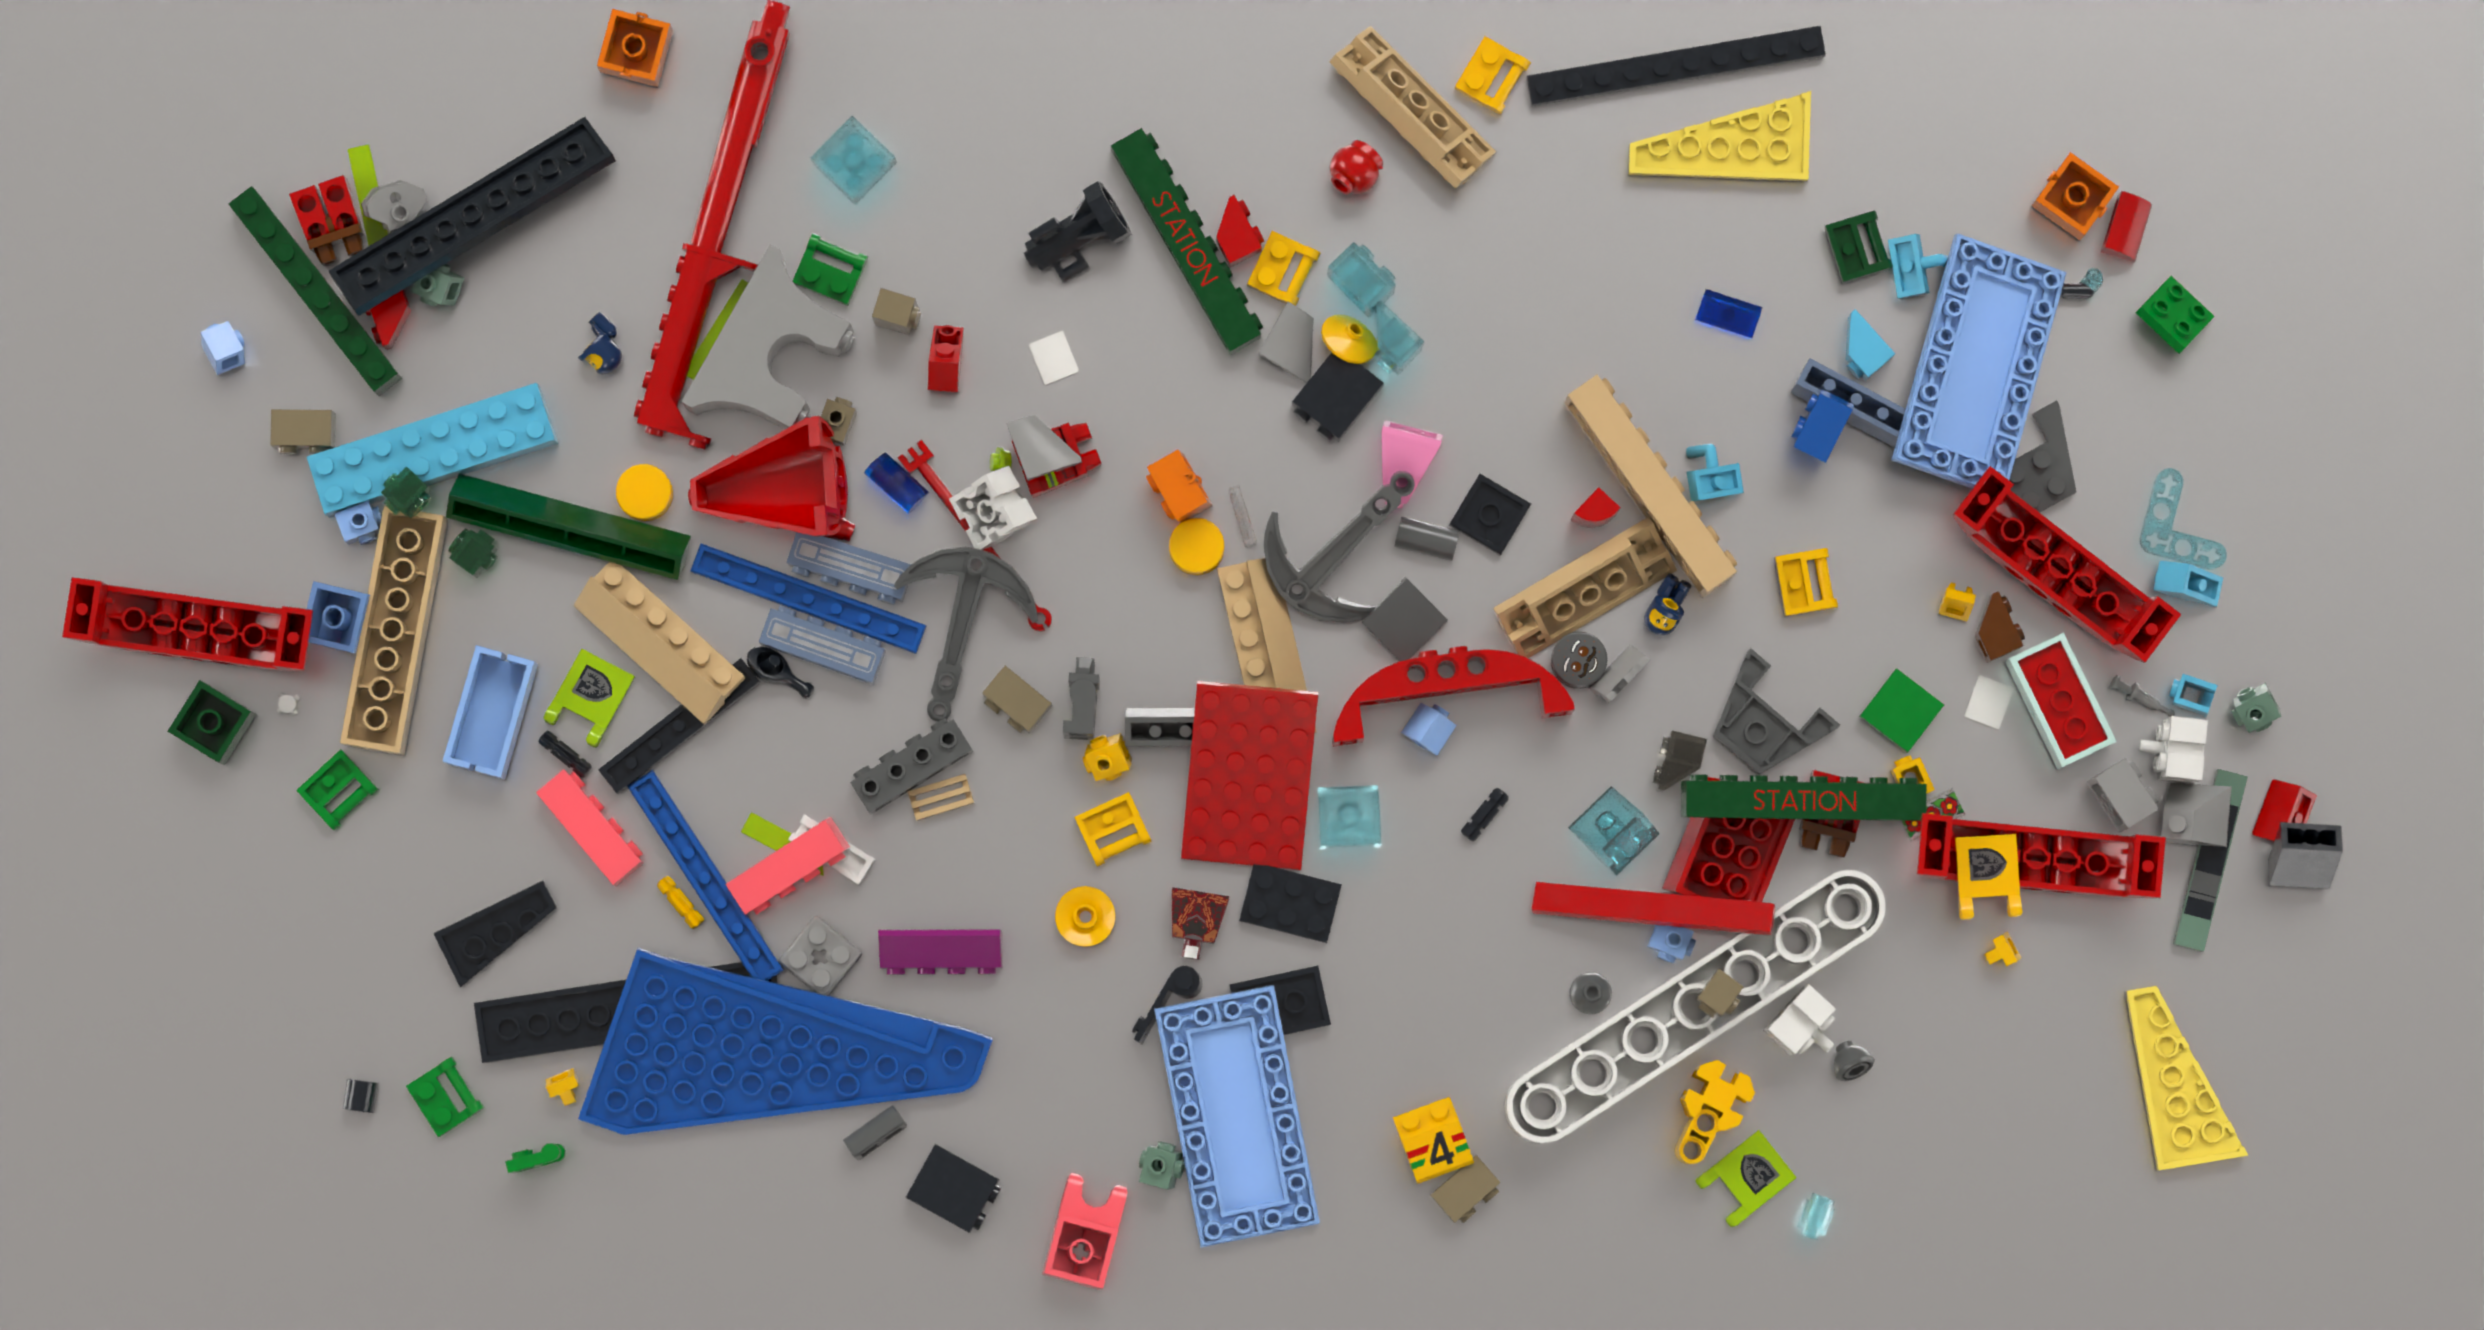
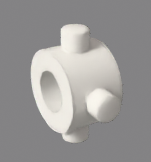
(287, 704)

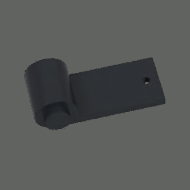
(1183, 982)

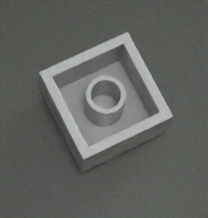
(2124, 794)

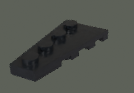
(487, 933)

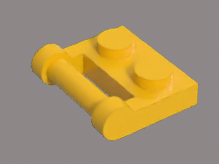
(1484, 69)
(1274, 263)
(1796, 584)
(1109, 819)

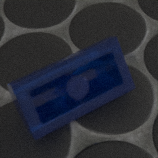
(896, 482)

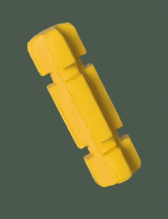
(680, 902)

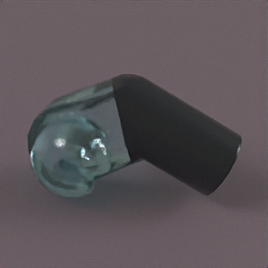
(2086, 287)

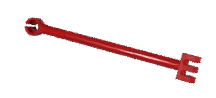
(921, 463)

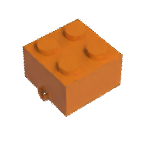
(635, 47)
(2075, 196)
(1178, 485)

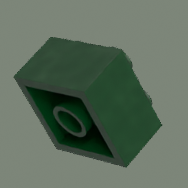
(211, 722)

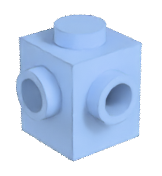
(223, 347)
(359, 523)
(1429, 728)
(1671, 942)

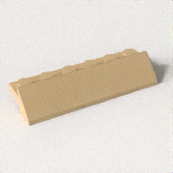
(1412, 107)
(1585, 589)
(1260, 627)
(658, 641)

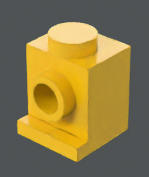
(1915, 766)

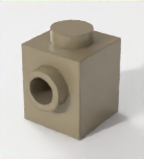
(840, 417)
(1719, 995)

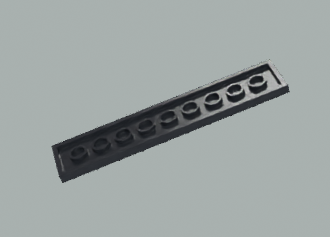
(471, 216)
(553, 1019)

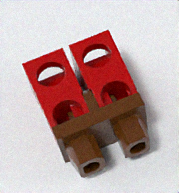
(331, 228)
(1841, 831)

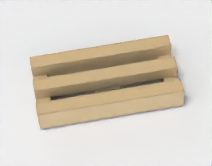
(938, 785)

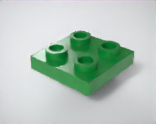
(2175, 314)

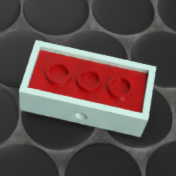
(2060, 701)

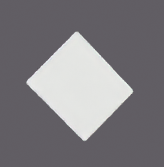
(1053, 357)
(1989, 702)

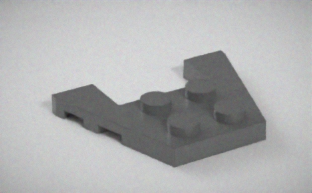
(2046, 472)
(1758, 731)

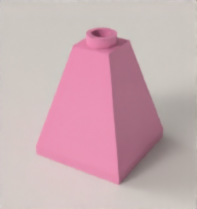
(1407, 450)

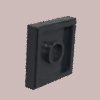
(1490, 514)

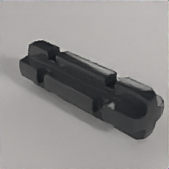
(565, 753)
(1485, 814)

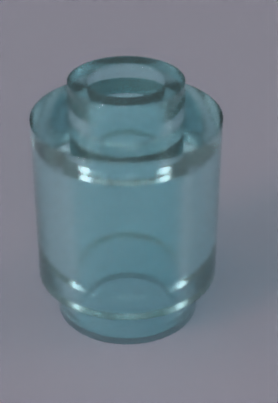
(1816, 1216)

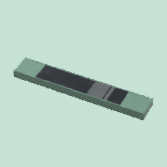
(2208, 874)

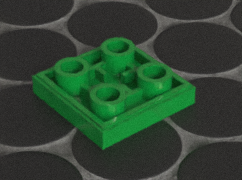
(1901, 710)

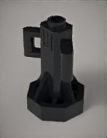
(1094, 219)

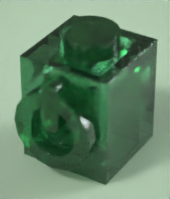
(406, 493)
(473, 551)

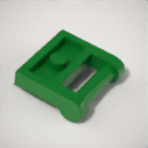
(825, 278)
(332, 780)
(436, 1102)
(528, 1160)

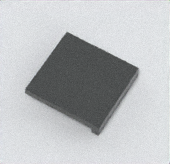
(1404, 620)

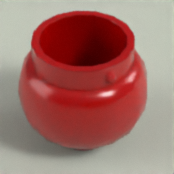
(1355, 168)

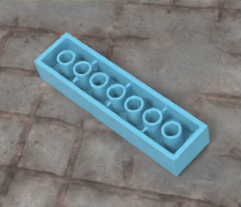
(434, 448)

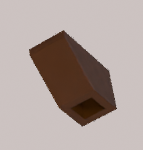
(1996, 630)

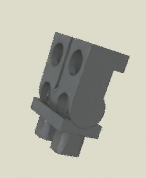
(1084, 700)

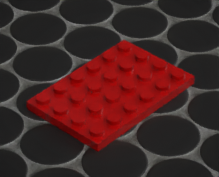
(1249, 775)

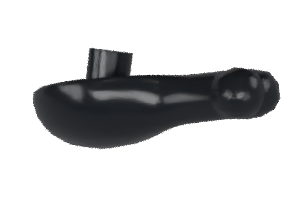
(773, 668)

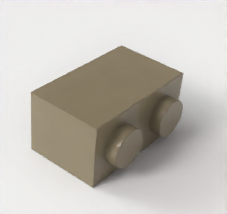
(896, 312)
(302, 430)
(1016, 699)
(1465, 1190)

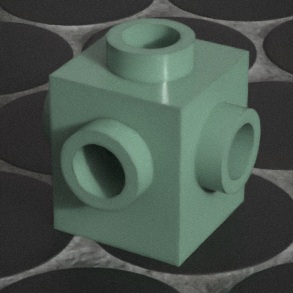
(439, 287)
(2255, 708)
(1154, 1173)

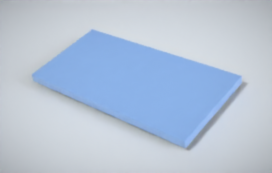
(1978, 363)
(1237, 1116)

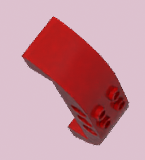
(2062, 569)
(187, 626)
(1499, 671)
(2053, 857)

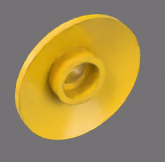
(1348, 339)
(1080, 900)

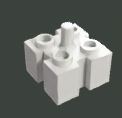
(993, 508)
(2180, 749)
(1802, 1022)

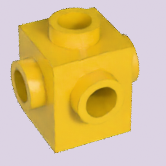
(1107, 757)

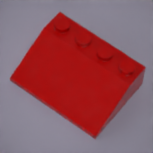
(1728, 857)

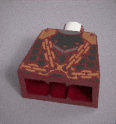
(1196, 919)

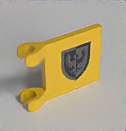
(1987, 869)

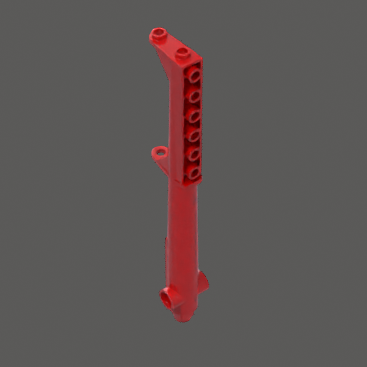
(703, 258)

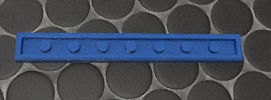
(808, 598)
(704, 877)

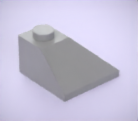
(2197, 814)

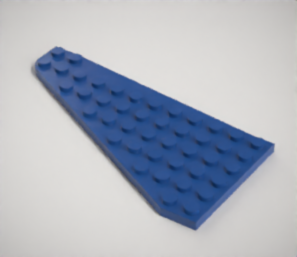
(735, 1047)

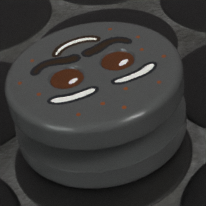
(1579, 660)

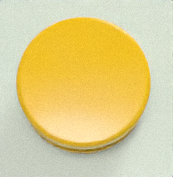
(644, 492)
(1196, 546)

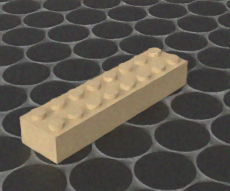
(1650, 485)
(394, 632)

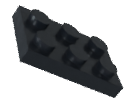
(1290, 902)
(1298, 998)

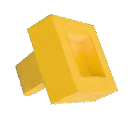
(1957, 603)
(2004, 950)
(563, 1085)

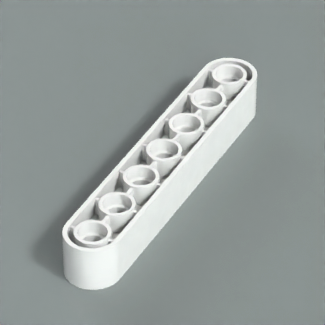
(1663, 1014)

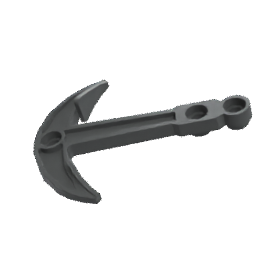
(1321, 566)
(970, 584)

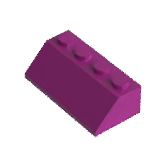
(940, 950)

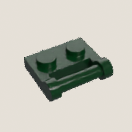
(1849, 249)

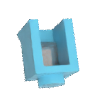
(2193, 694)

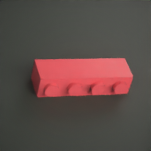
(589, 827)
(788, 865)

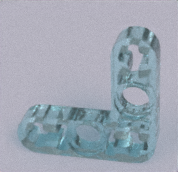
(2164, 527)

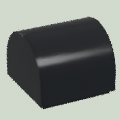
(360, 1096)

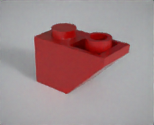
(1236, 236)
(389, 319)
(945, 358)

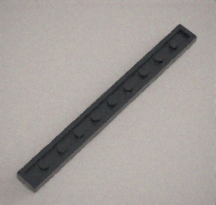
(1675, 66)

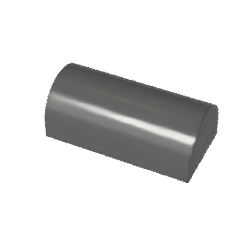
(1427, 538)
(875, 1133)

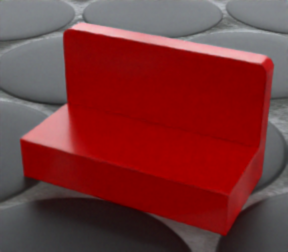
(2283, 804)

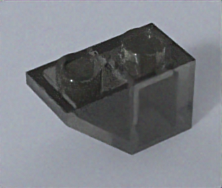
(1682, 758)

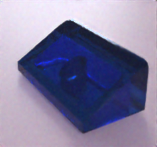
(1728, 313)

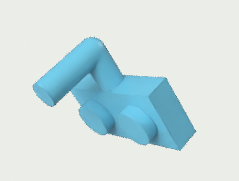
(1911, 266)
(1715, 479)

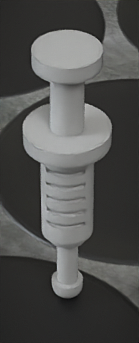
(2140, 696)

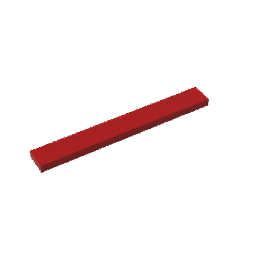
(1654, 908)

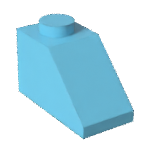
(1865, 348)
(2188, 583)

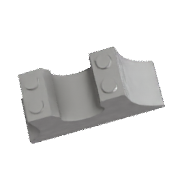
(762, 322)

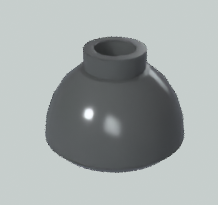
(1590, 993)
(1852, 1061)

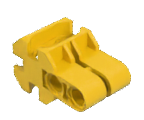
(1714, 1102)

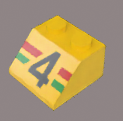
(1433, 1140)

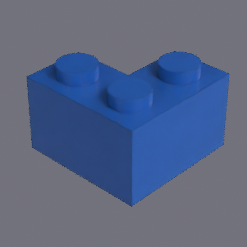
(1822, 426)

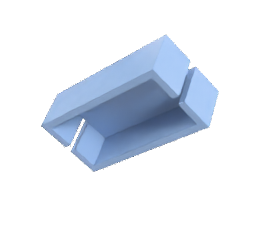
(490, 712)

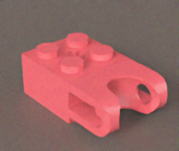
(1088, 1226)

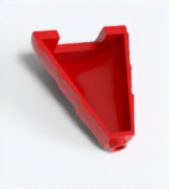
(780, 482)

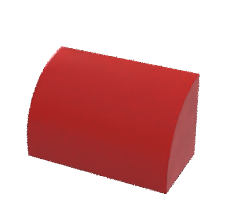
(2126, 226)
(1596, 510)

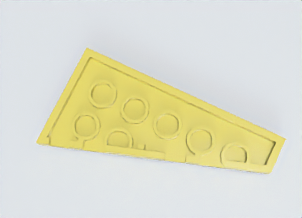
(1748, 144)
(2179, 1101)

